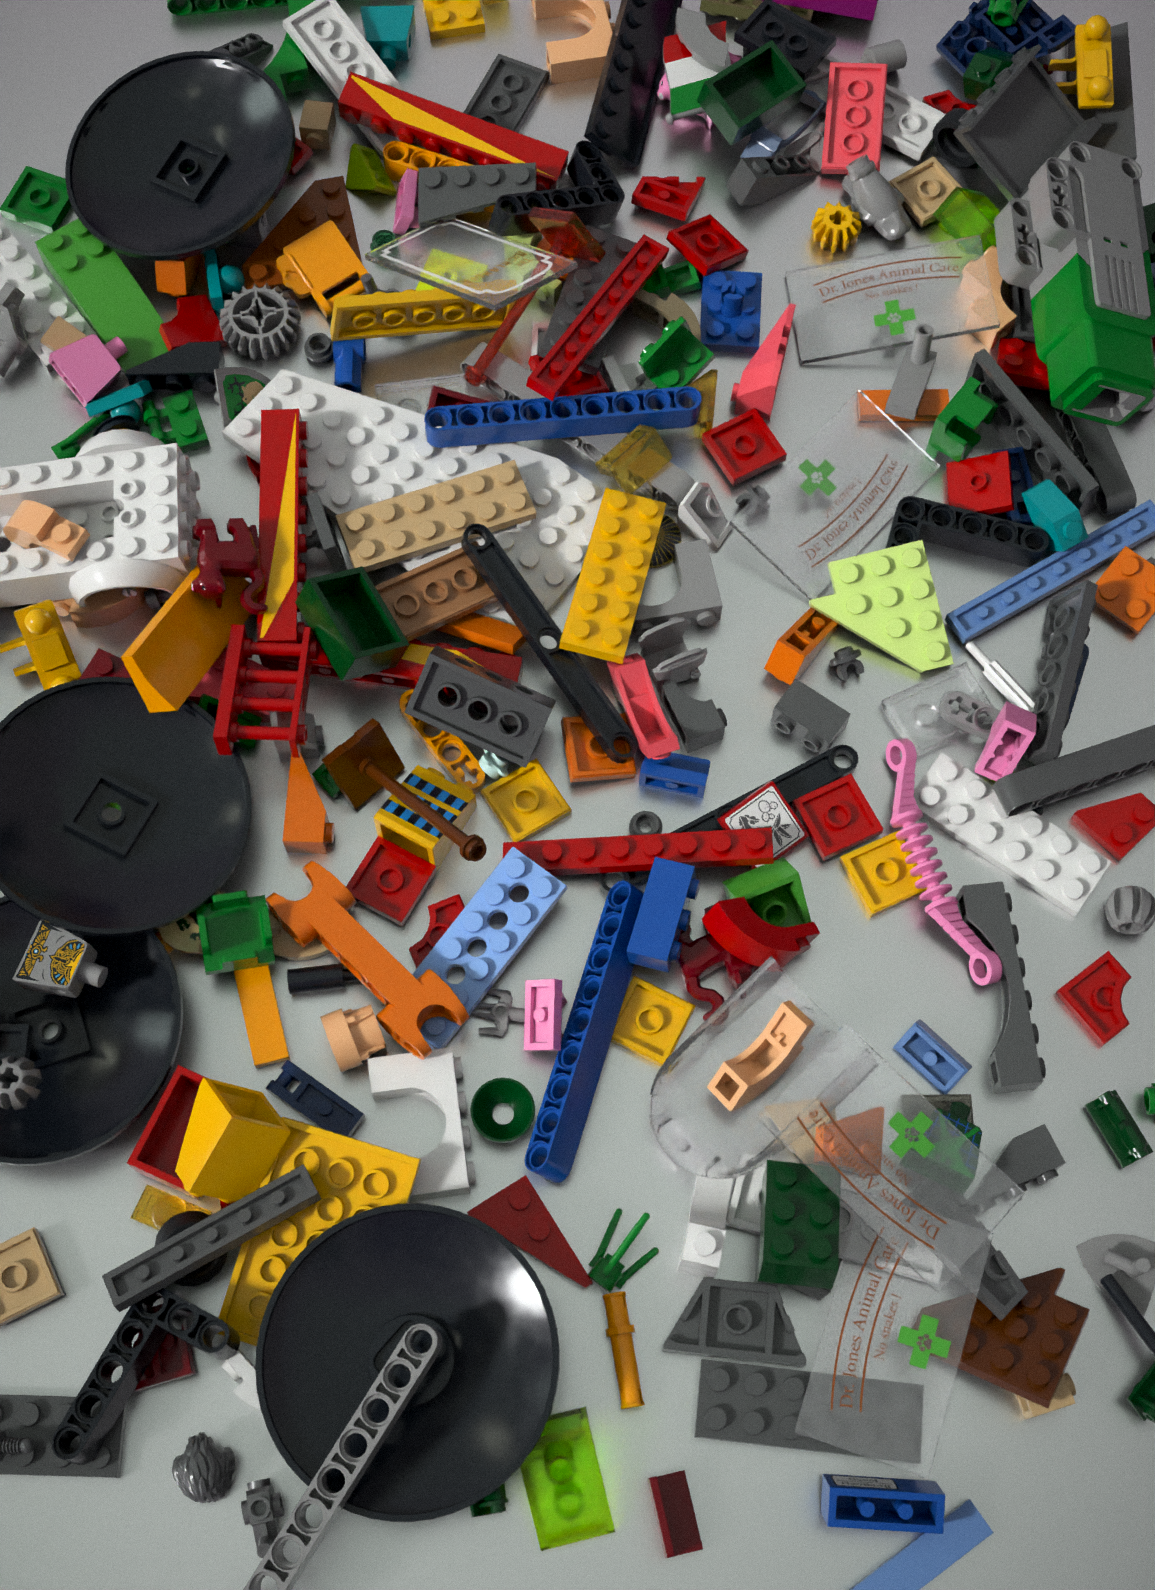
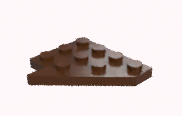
(1030, 1344)

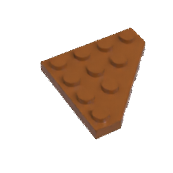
(320, 203)

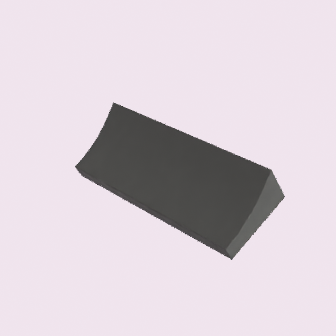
(1118, 124)
(1024, 427)

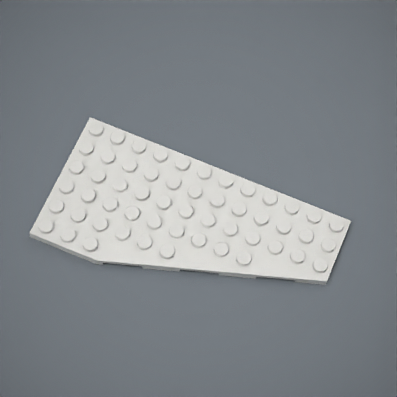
(378, 451)

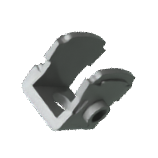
(667, 642)

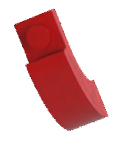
(753, 939)

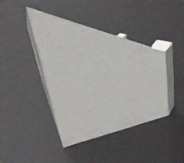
(702, 516)

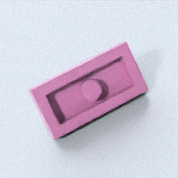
(407, 196)
(543, 1015)

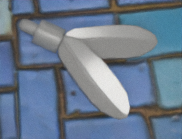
(812, 141)

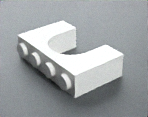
(444, 1169)

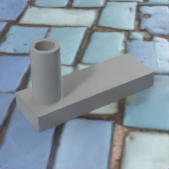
(912, 375)

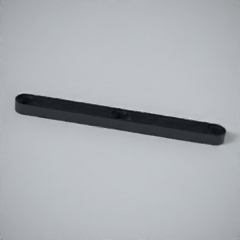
(535, 622)
(792, 785)

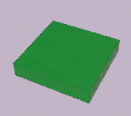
(37, 200)

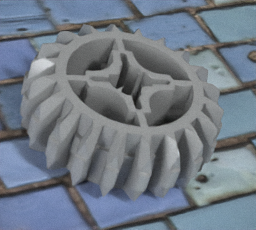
(242, 318)

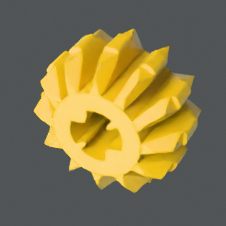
(836, 226)

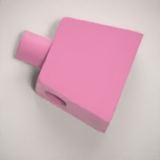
(88, 366)

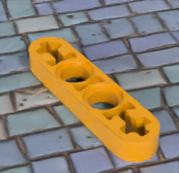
(439, 743)

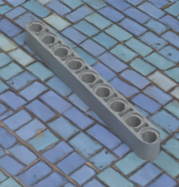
(508, 382)
(341, 1458)

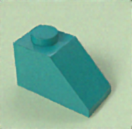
(1055, 515)

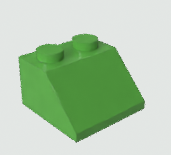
(772, 893)

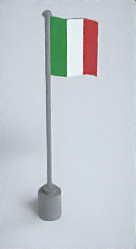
(687, 76)

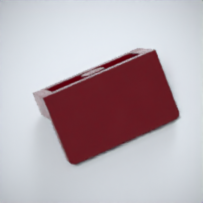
(674, 1514)

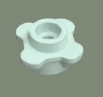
(494, 765)

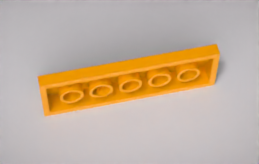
(183, 643)

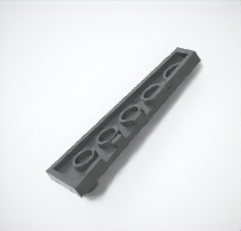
(1068, 629)

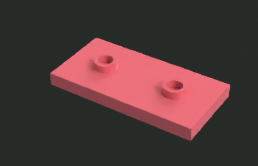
(853, 115)

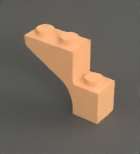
(1007, 318)

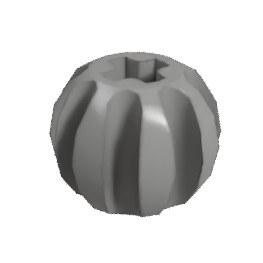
(1130, 910)
(17, 1093)

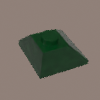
(983, 70)

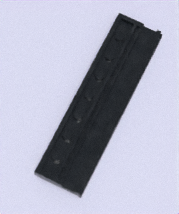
(631, 79)

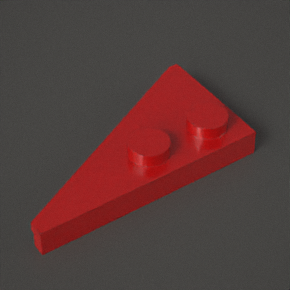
(526, 1223)

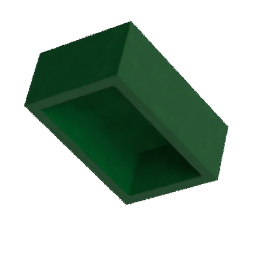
(751, 92)
(351, 623)
(798, 1227)

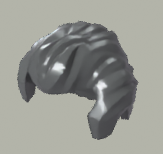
(203, 1470)

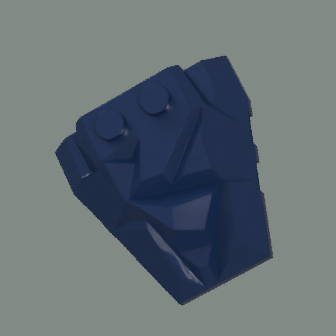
(979, 33)

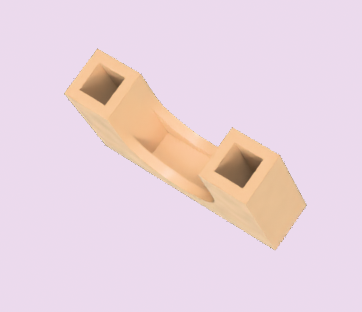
(580, 56)

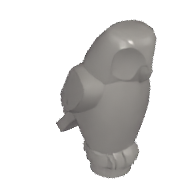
(876, 199)

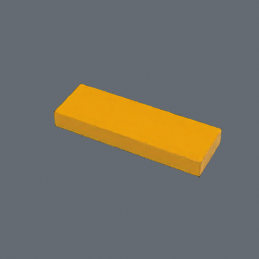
(262, 1016)

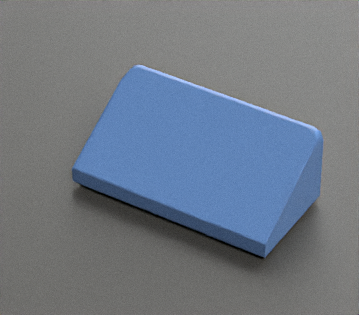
(932, 1056)

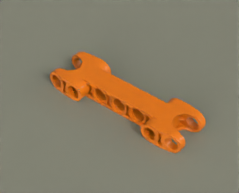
(406, 999)

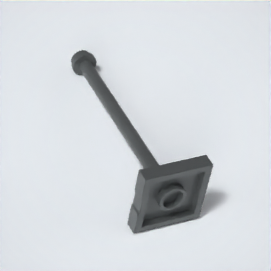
(322, 537)

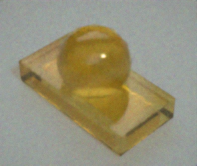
(158, 1207)

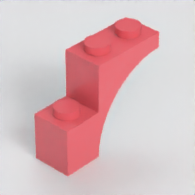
(642, 710)

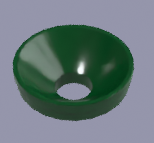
(502, 1092)

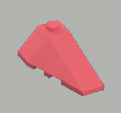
(763, 372)

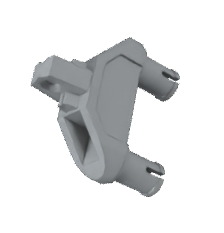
(12, 329)

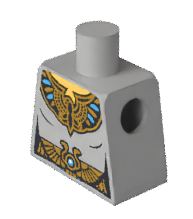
(58, 963)

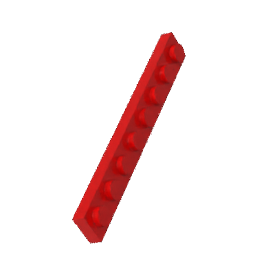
(597, 318)
(638, 851)

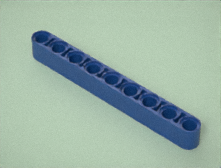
(548, 413)
(585, 1039)

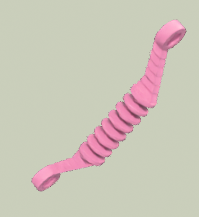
(942, 909)

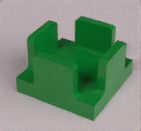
(965, 408)
(235, 933)

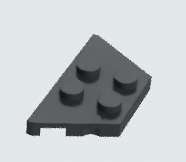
(736, 1323)

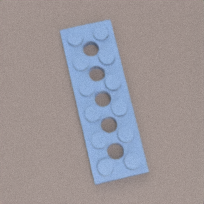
(501, 944)

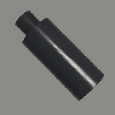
(318, 978)

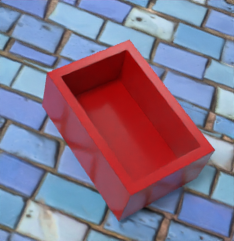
(163, 1136)

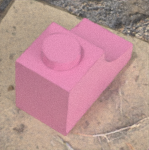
(1007, 742)

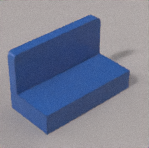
(676, 774)

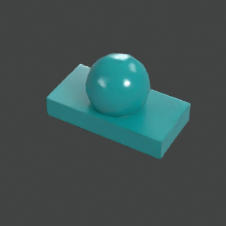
(221, 280)
(121, 401)

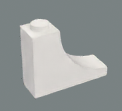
(705, 1228)

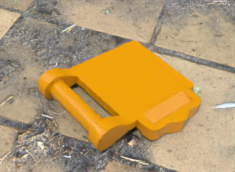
(319, 264)

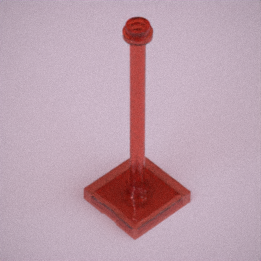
(568, 239)

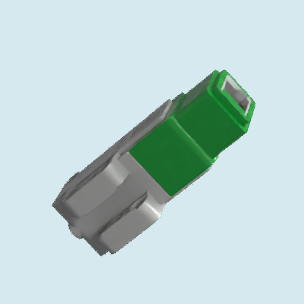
(1090, 280)

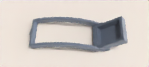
(766, 143)

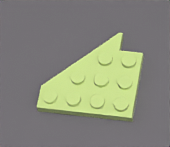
(891, 604)

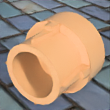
(353, 1035)

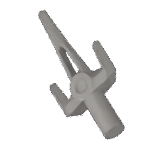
(500, 1012)

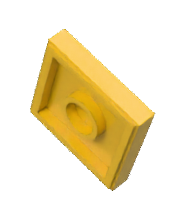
(526, 802)
(881, 874)
(651, 1021)

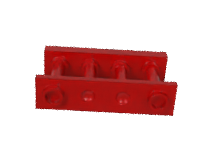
(237, 675)

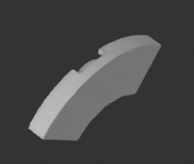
(698, 39)

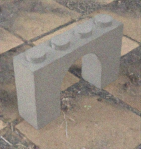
(697, 595)

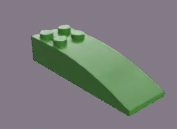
(103, 292)

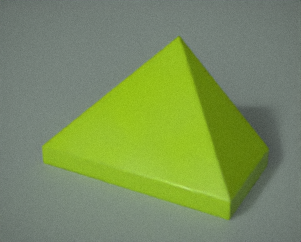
(367, 172)

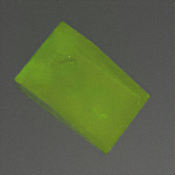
(566, 1482)

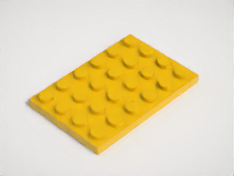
(350, 1180)

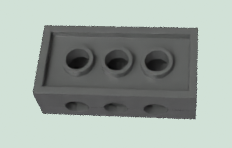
(462, 718)

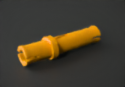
(623, 1349)

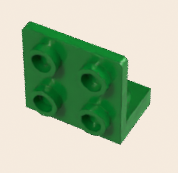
(675, 357)

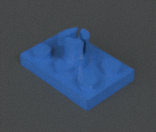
(731, 311)

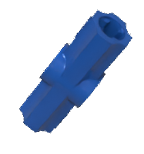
(348, 361)

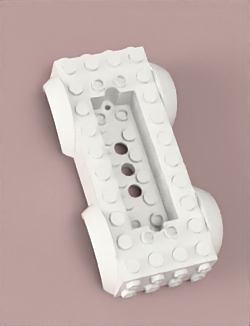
(131, 500)

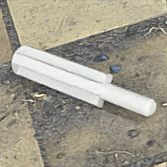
(1002, 679)

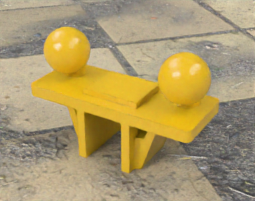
(1091, 65)
(46, 644)

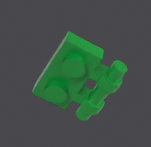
(184, 419)

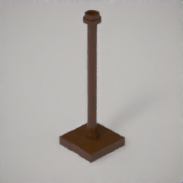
(369, 763)

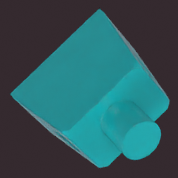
(389, 31)

